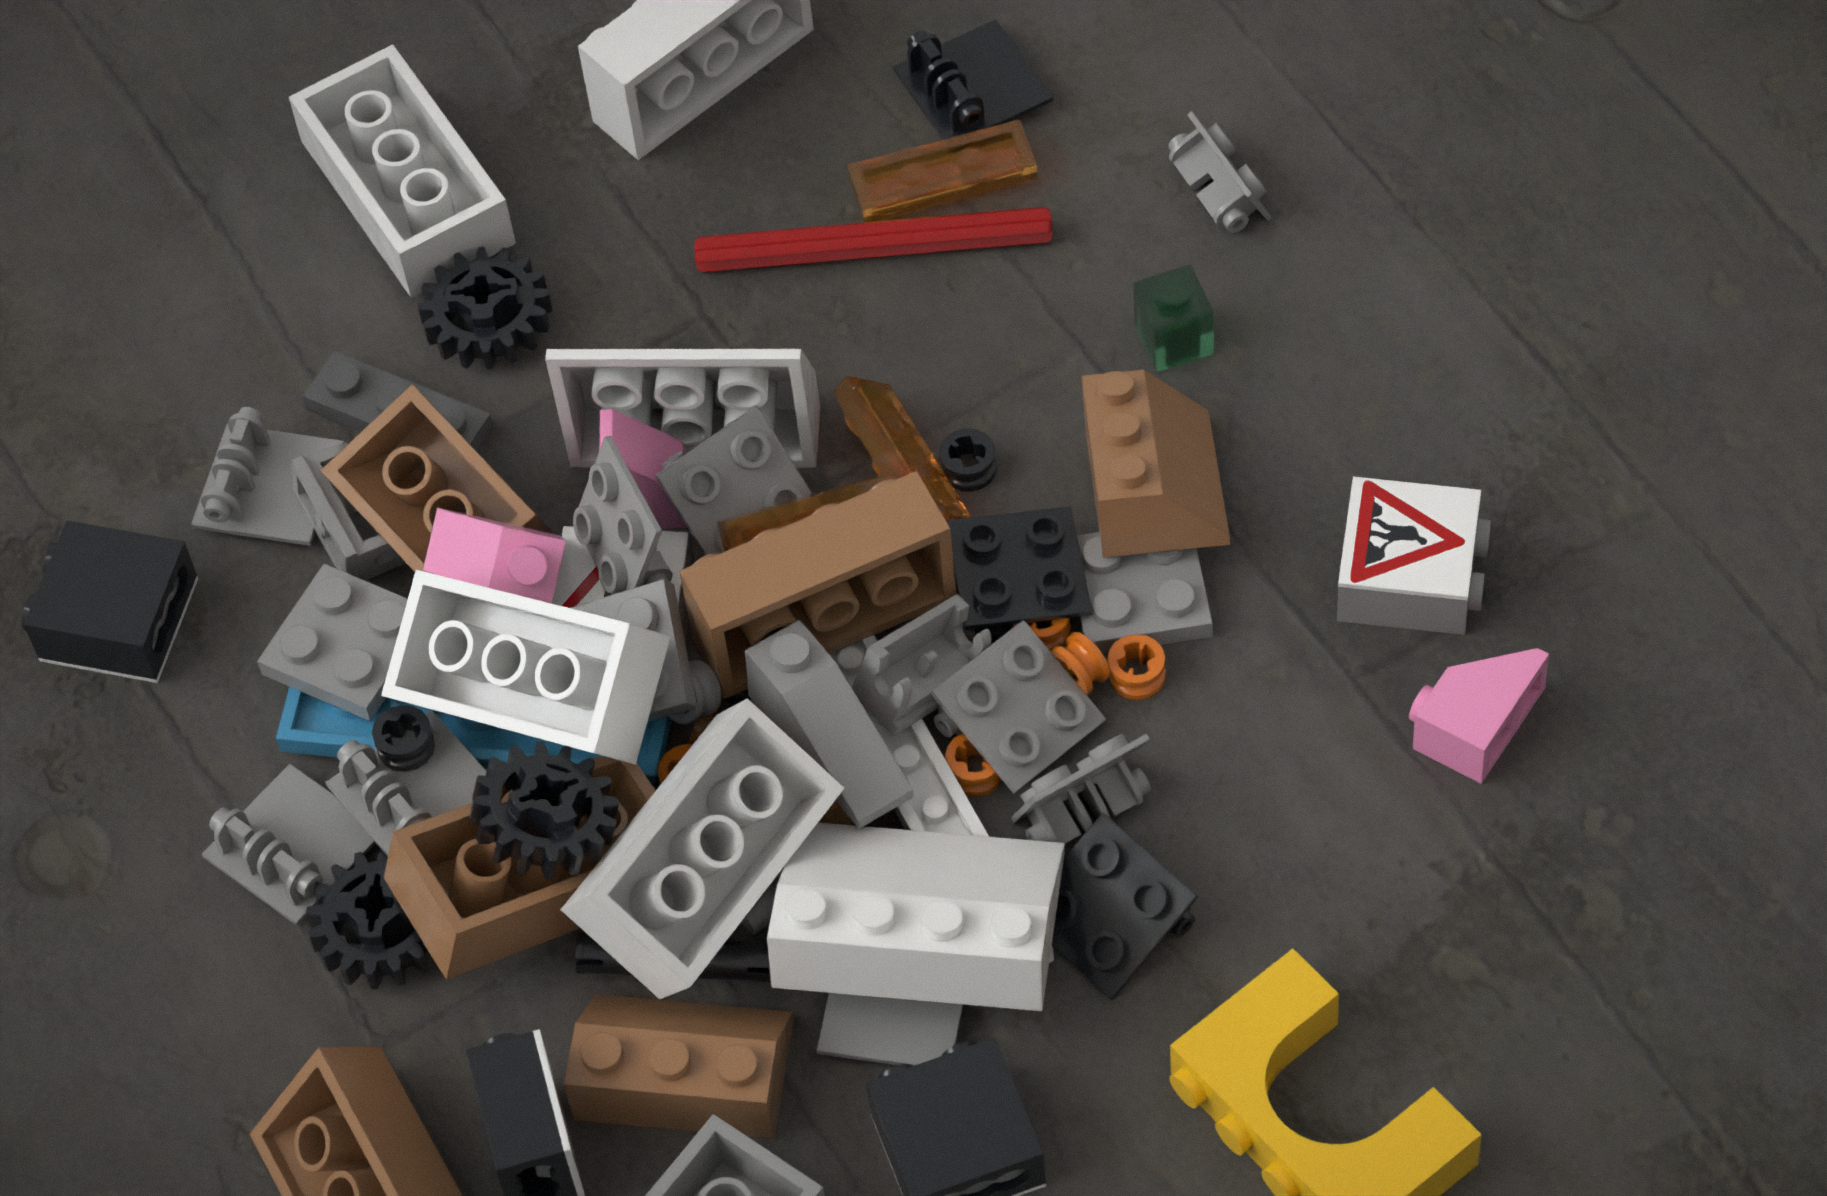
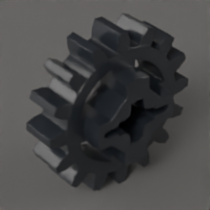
(485, 307)
(544, 810)
(352, 910)

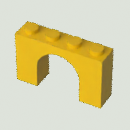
(1243, 1046)

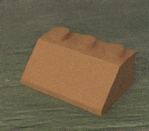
(1151, 466)
(410, 467)
(678, 1064)
(349, 1132)

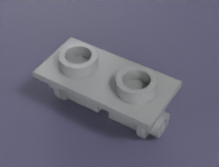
(1206, 156)

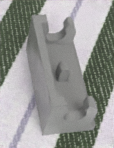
(342, 530)
(915, 660)

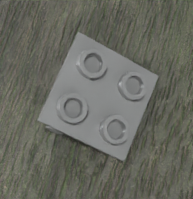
(729, 476)
(253, 482)
(618, 525)
(1016, 707)
(1099, 776)
(393, 799)
(287, 842)
(887, 1029)

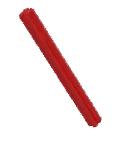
(873, 239)

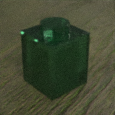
(1173, 318)

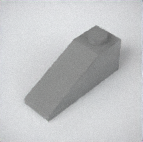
(816, 707)

